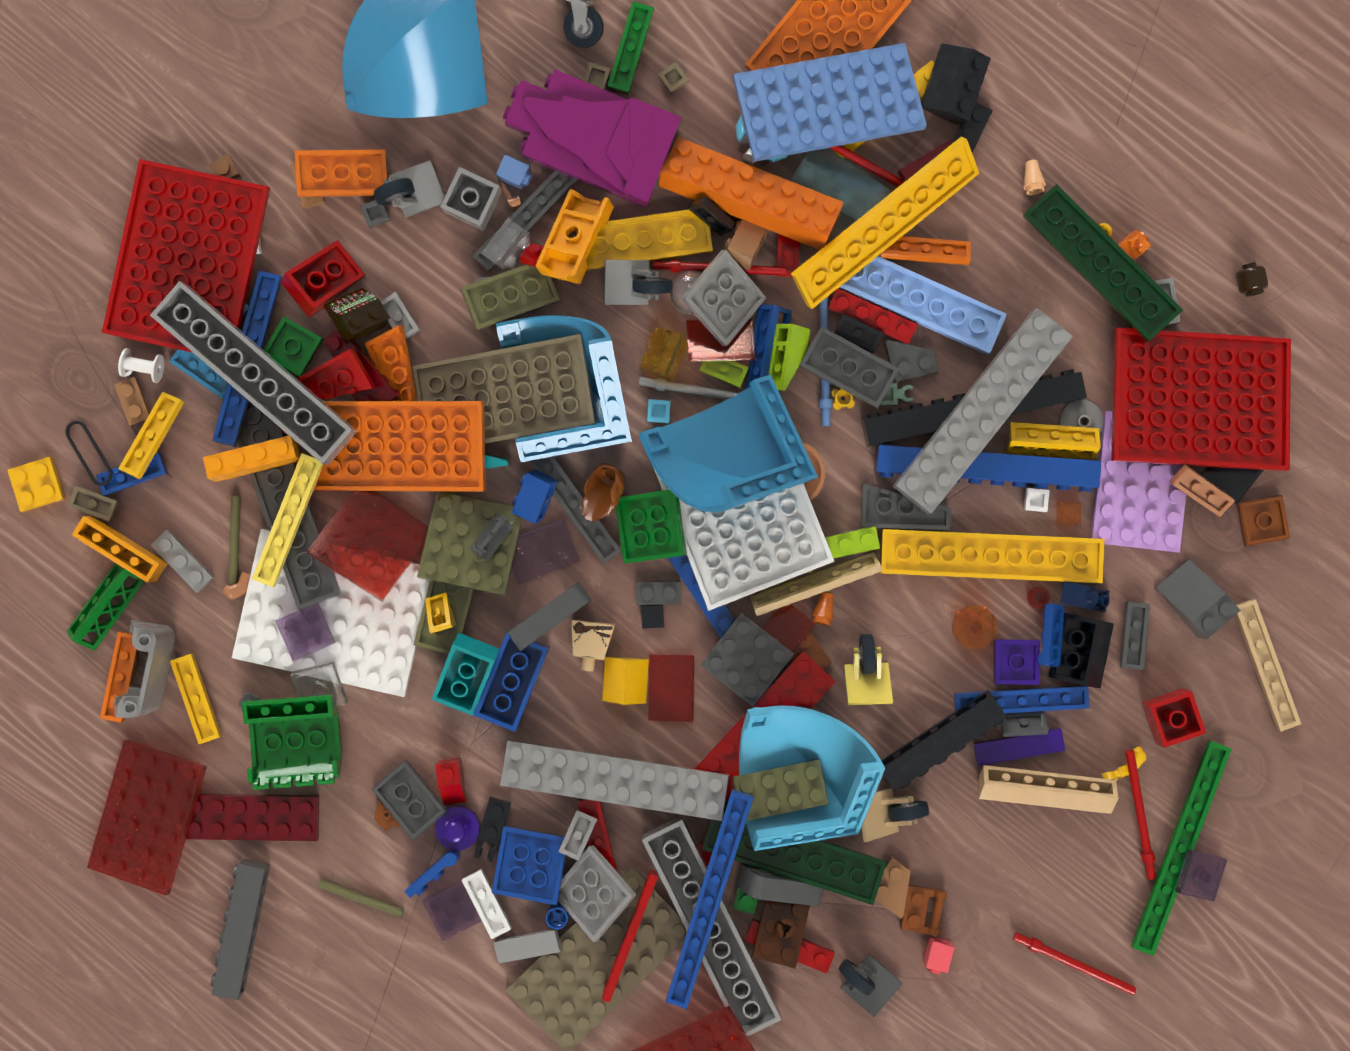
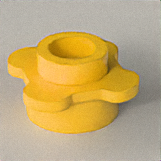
(838, 403)

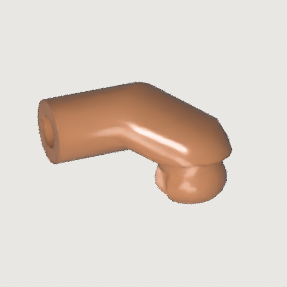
(238, 589)

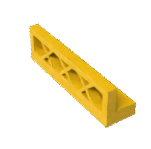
(1053, 439)

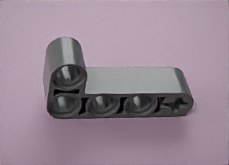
(549, 616)
(775, 887)

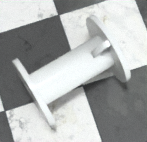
(128, 364)

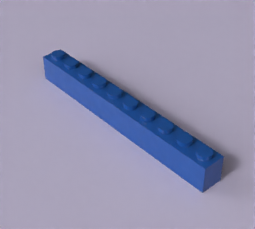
(1004, 468)

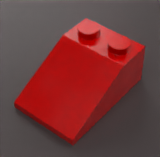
(322, 278)

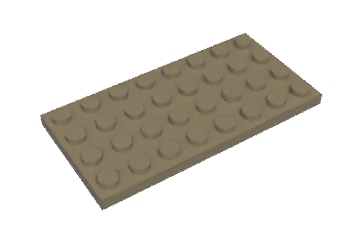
(522, 387)
(567, 987)

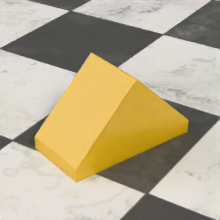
(439, 613)

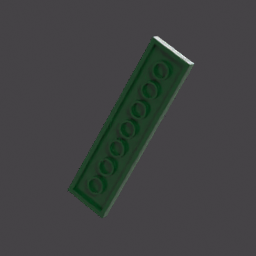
(1102, 263)
(813, 863)

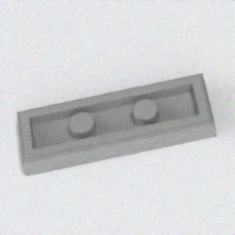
(527, 946)

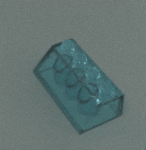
(839, 179)

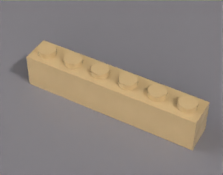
(1047, 789)

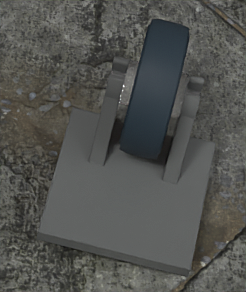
(868, 983)

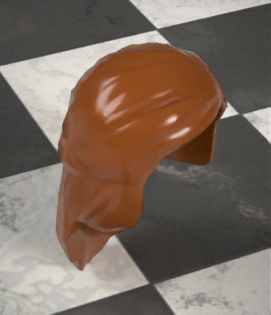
(602, 492)

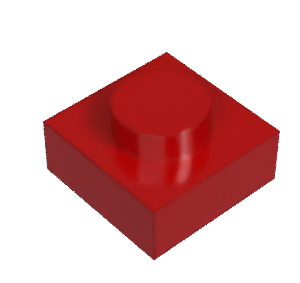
(531, 254)

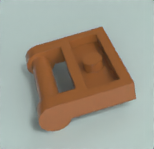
(916, 910)

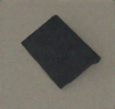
(1232, 480)

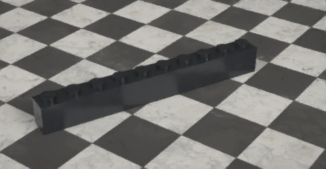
(928, 419)

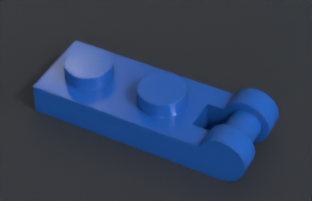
(1052, 635)
(434, 872)

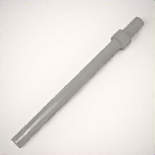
(661, 385)

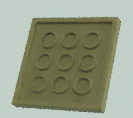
(452, 531)

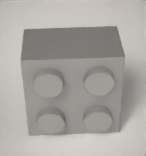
(471, 199)

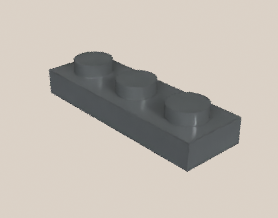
(1134, 635)

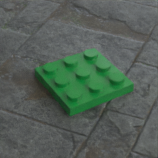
(650, 526)

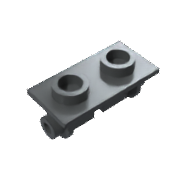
(492, 537)

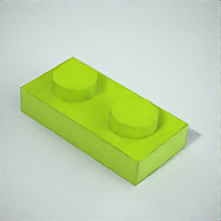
(726, 371)

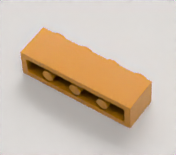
(252, 458)
(119, 549)

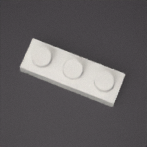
(486, 903)

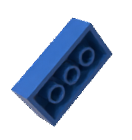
(511, 683)

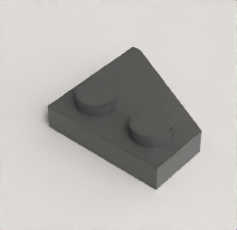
(910, 360)

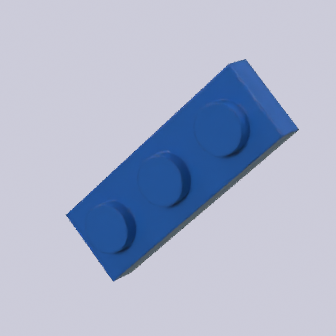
(123, 480)

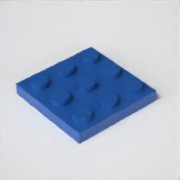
(529, 865)

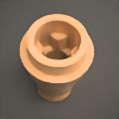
(1033, 180)

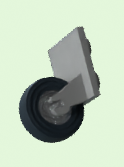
(583, 24)
(411, 190)
(632, 283)

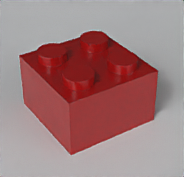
(1173, 717)

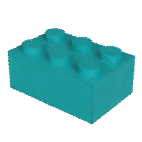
(465, 674)

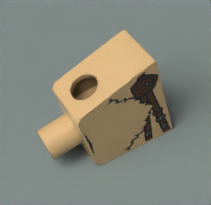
(590, 641)

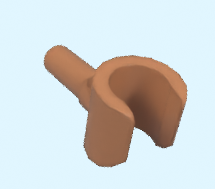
(514, 202)

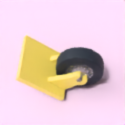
(870, 680)

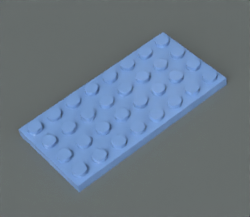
(829, 102)

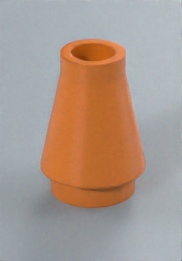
(824, 609)

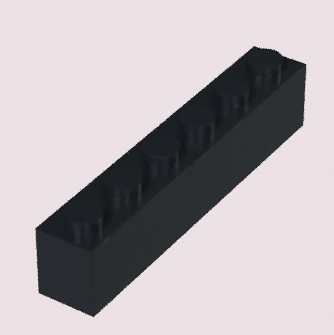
(942, 740)

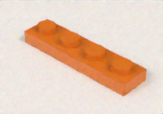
(929, 250)
(120, 674)

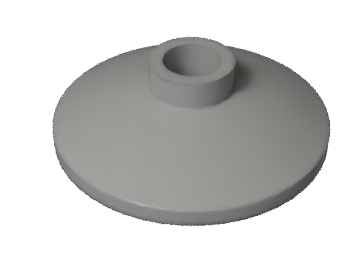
(1082, 408)

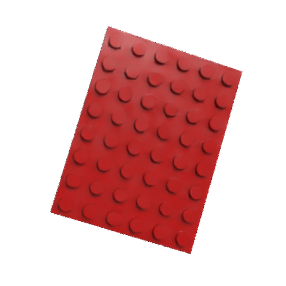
(186, 231)
(1201, 400)

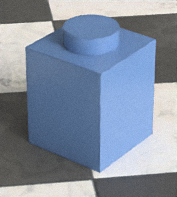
(514, 172)

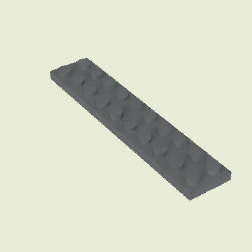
(307, 577)

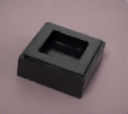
(652, 616)

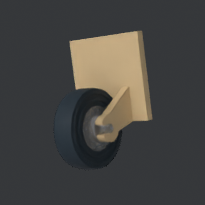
(890, 812)

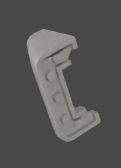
(159, 643)

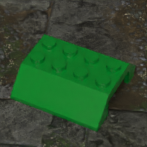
(293, 741)

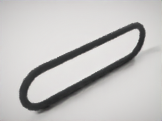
(81, 458)

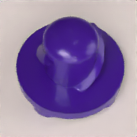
(457, 828)

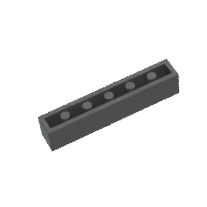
(240, 929)

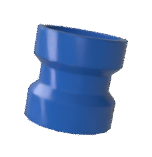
(555, 919)

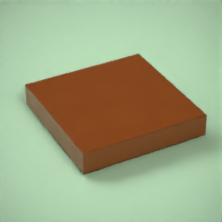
(1263, 520)

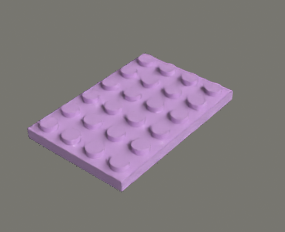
(1136, 502)

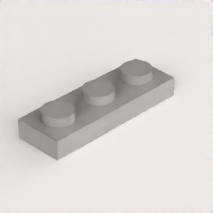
(182, 561)

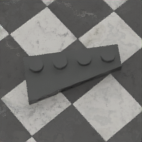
(894, 510)

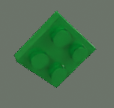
(293, 346)

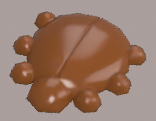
(384, 817)

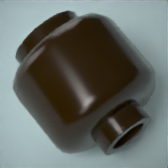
(1252, 279)

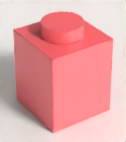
(938, 955)

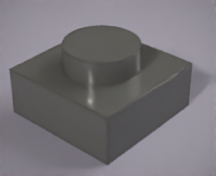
(375, 213)

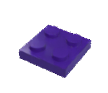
(1016, 661)

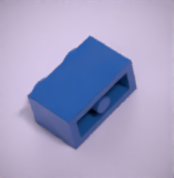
(534, 496)

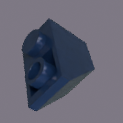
(1085, 596)

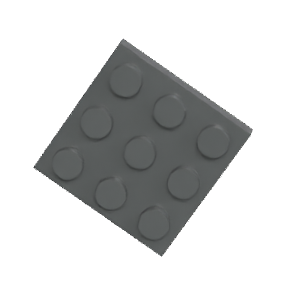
(747, 659)

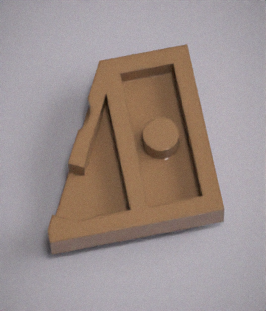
(894, 887)

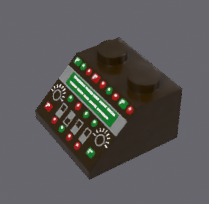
(357, 314)

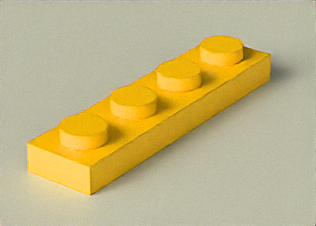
(151, 435)
(196, 698)

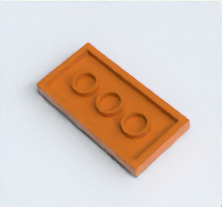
(339, 172)

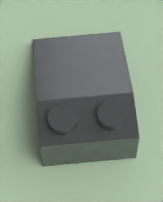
(1197, 599)

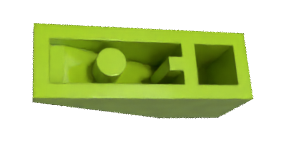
(787, 353)

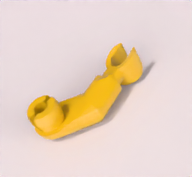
(1122, 771)

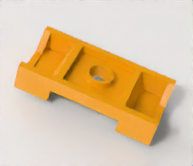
(566, 256)

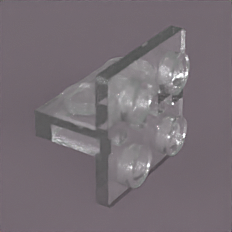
(507, 245)

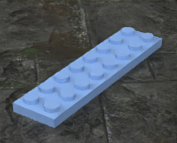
(927, 303)

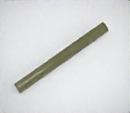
(234, 540)
(361, 898)

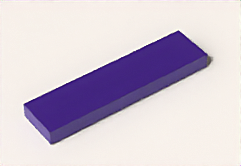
(1018, 747)

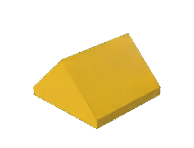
(625, 680)

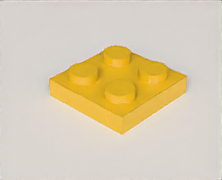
(36, 484)

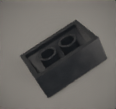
(955, 83)
(1083, 651)

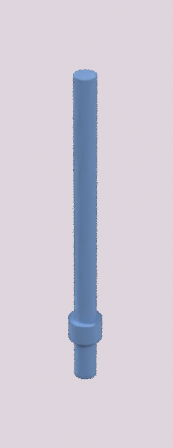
(825, 402)

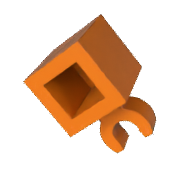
(1135, 244)

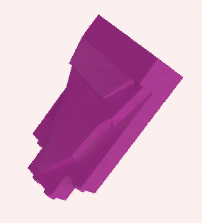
(593, 135)

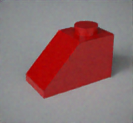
(451, 780)

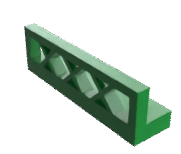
(97, 606)

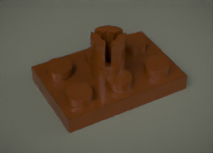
(780, 933)

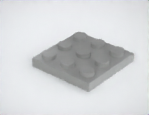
(723, 298)
(594, 893)

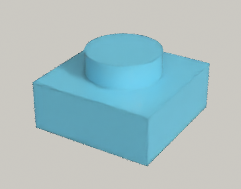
(658, 411)

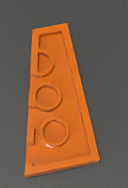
(392, 359)

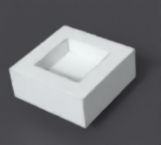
(1036, 500)

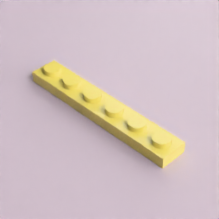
(287, 520)

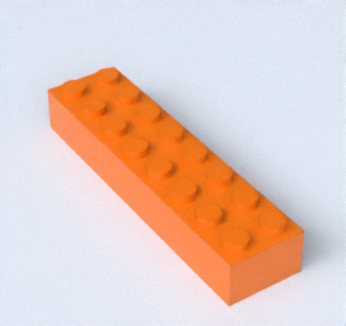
(751, 193)

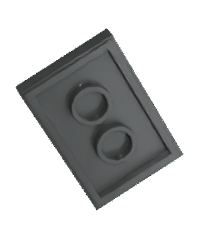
(409, 800)

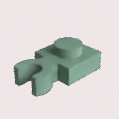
(893, 394)

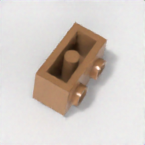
(746, 243)

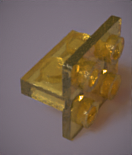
(664, 353)

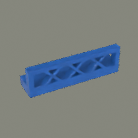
(763, 339)

